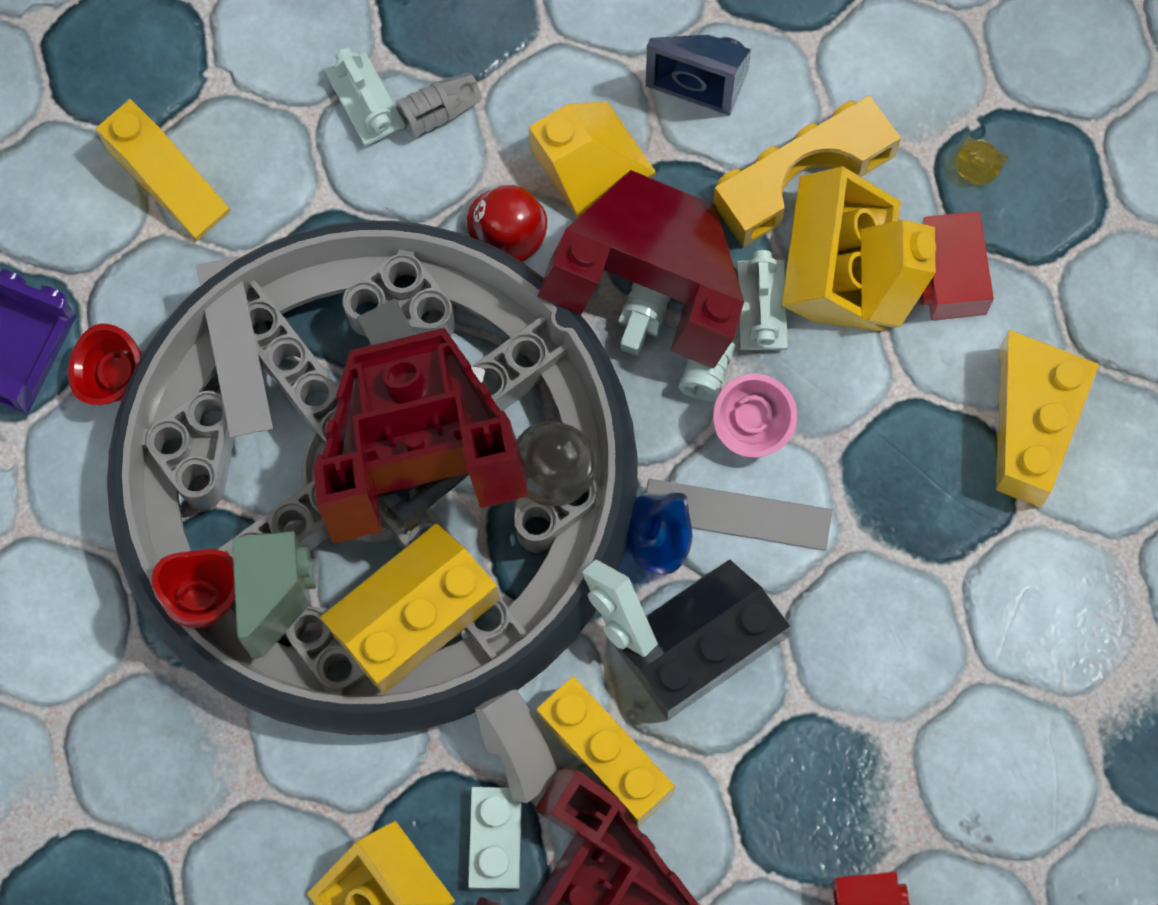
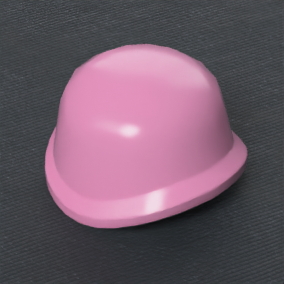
(754, 415)

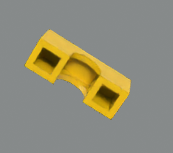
(606, 750)

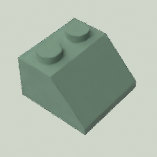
(270, 587)

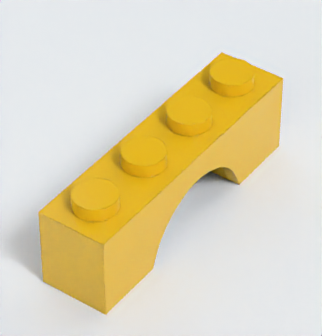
(853, 138)

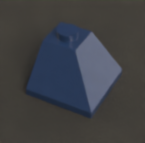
(698, 69)

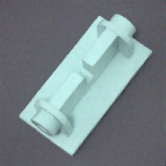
(364, 96)
(762, 316)

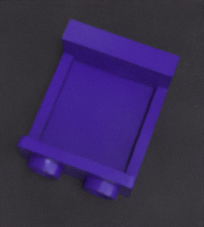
(30, 338)

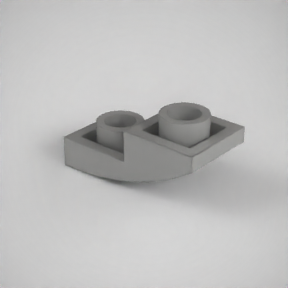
(515, 735)

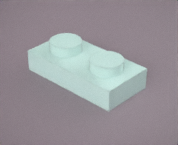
(620, 608)
(494, 840)

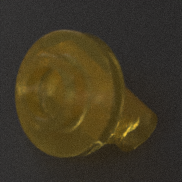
(979, 161)

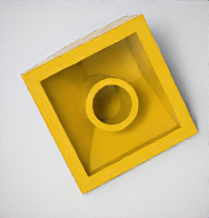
(585, 152)

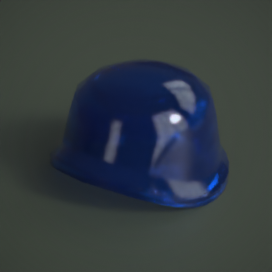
(660, 532)

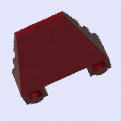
(661, 243)
(409, 419)
(608, 852)

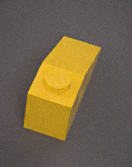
(161, 169)

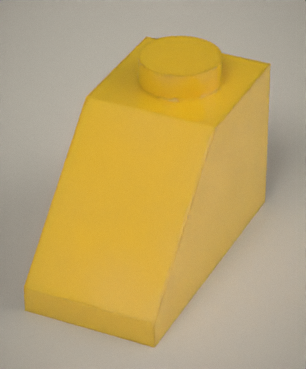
(895, 269)

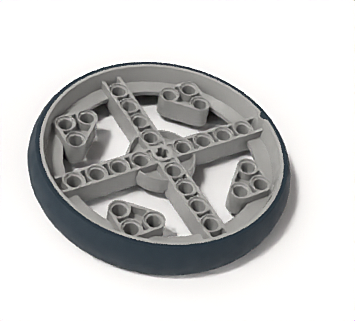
(363, 262)

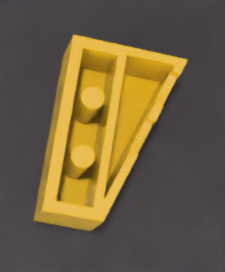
(1038, 414)

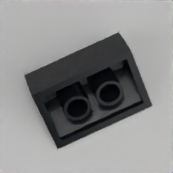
(706, 638)

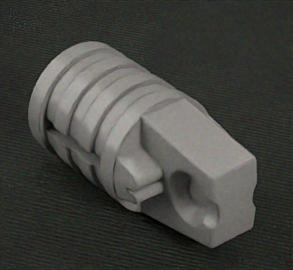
(438, 103)

